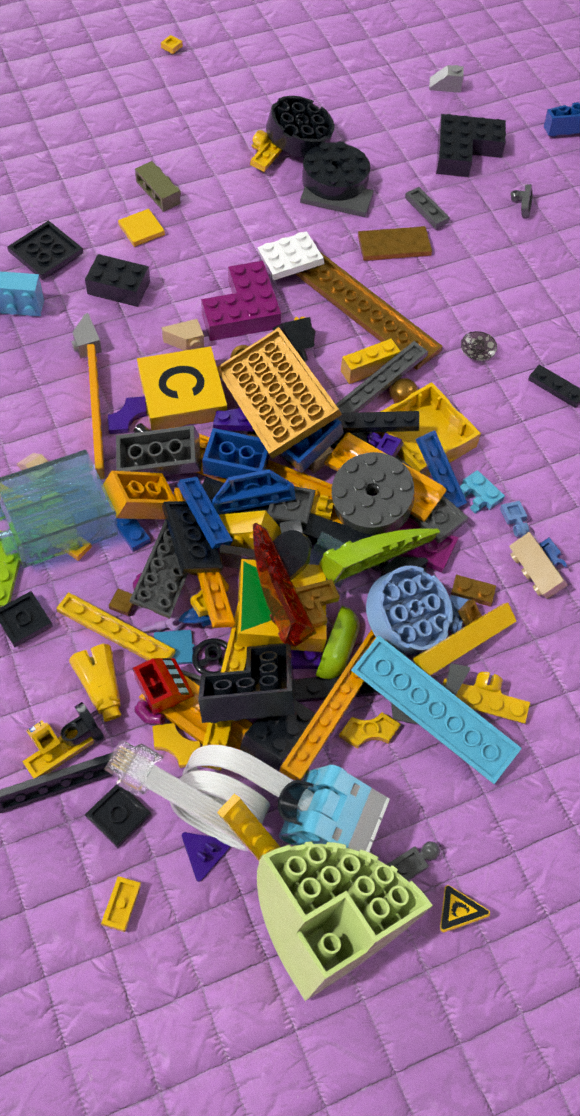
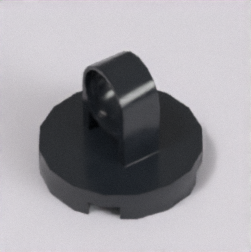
(84, 725)

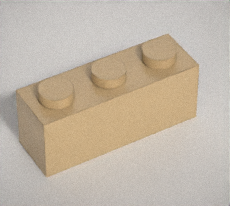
(537, 566)

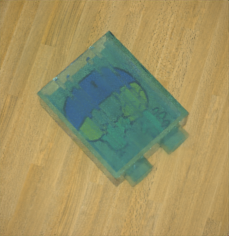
(54, 509)

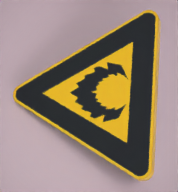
(459, 910)

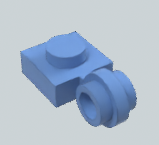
(515, 513)
(457, 603)

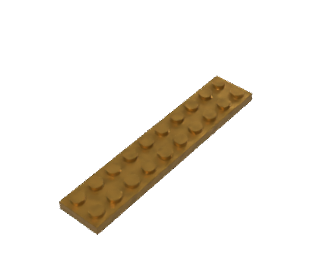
(367, 308)

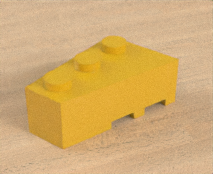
(241, 527)

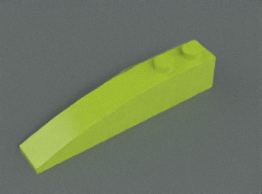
(371, 551)

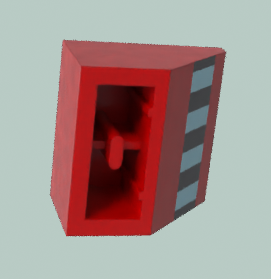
(162, 683)

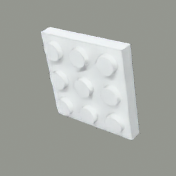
(290, 255)

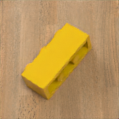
(367, 360)

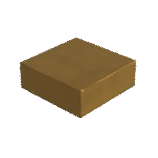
(120, 602)
(469, 612)

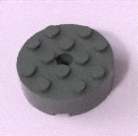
(377, 475)

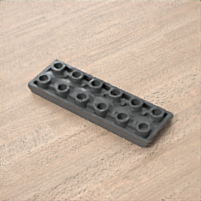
(161, 578)

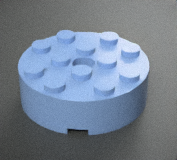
(409, 609)

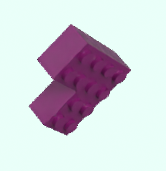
(249, 307)

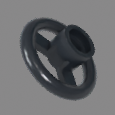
(211, 649)

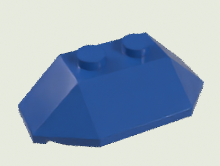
(252, 491)

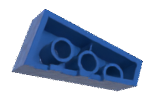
(563, 120)

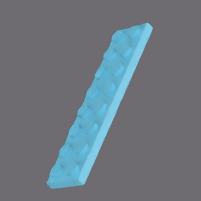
(436, 709)

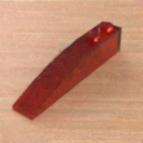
(279, 591)

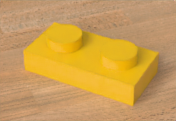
(121, 904)

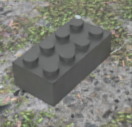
(159, 451)

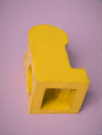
(43, 736)

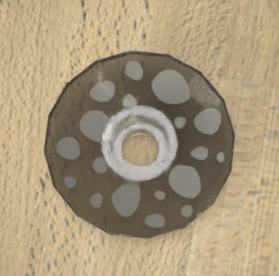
(478, 346)

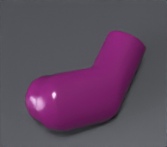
(146, 716)

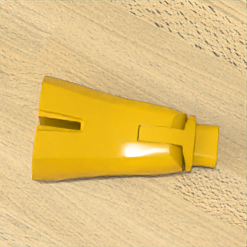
(99, 679)

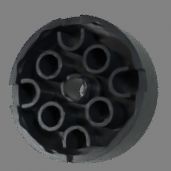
(298, 125)
(335, 171)

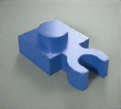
(552, 552)

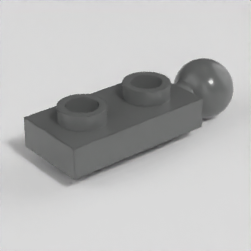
(413, 862)

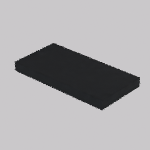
(189, 541)

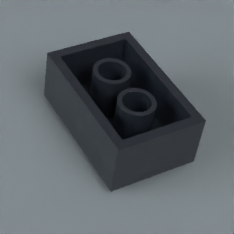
(117, 280)
(275, 736)

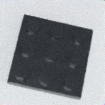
(45, 250)

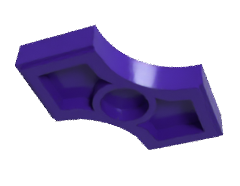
(132, 410)

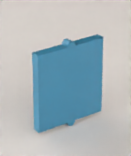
(180, 641)

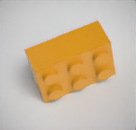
(138, 494)

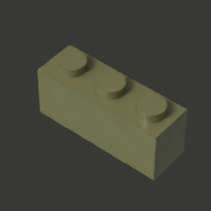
(157, 186)

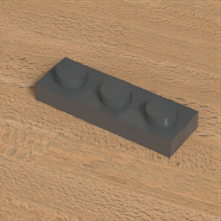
(427, 207)

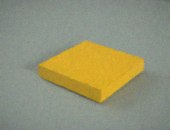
(141, 227)

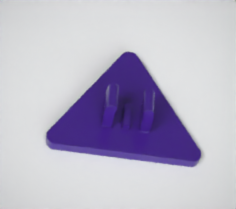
(203, 853)

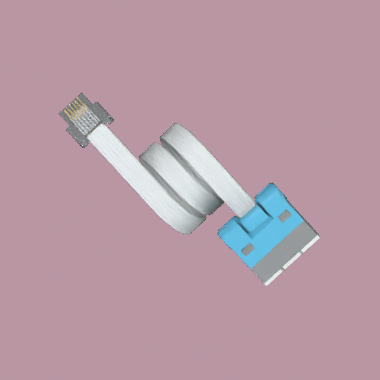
(331, 811)

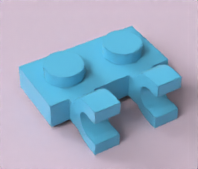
(483, 490)

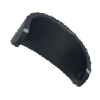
(290, 798)

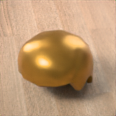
(402, 389)

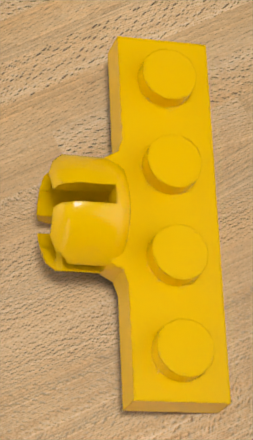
(266, 150)
(490, 700)

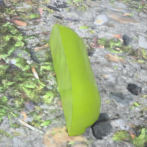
(339, 644)

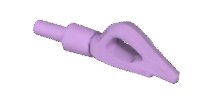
(161, 625)

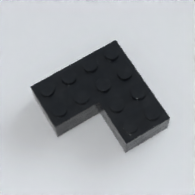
(467, 136)
(257, 692)

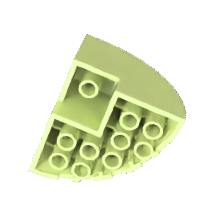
(332, 909)

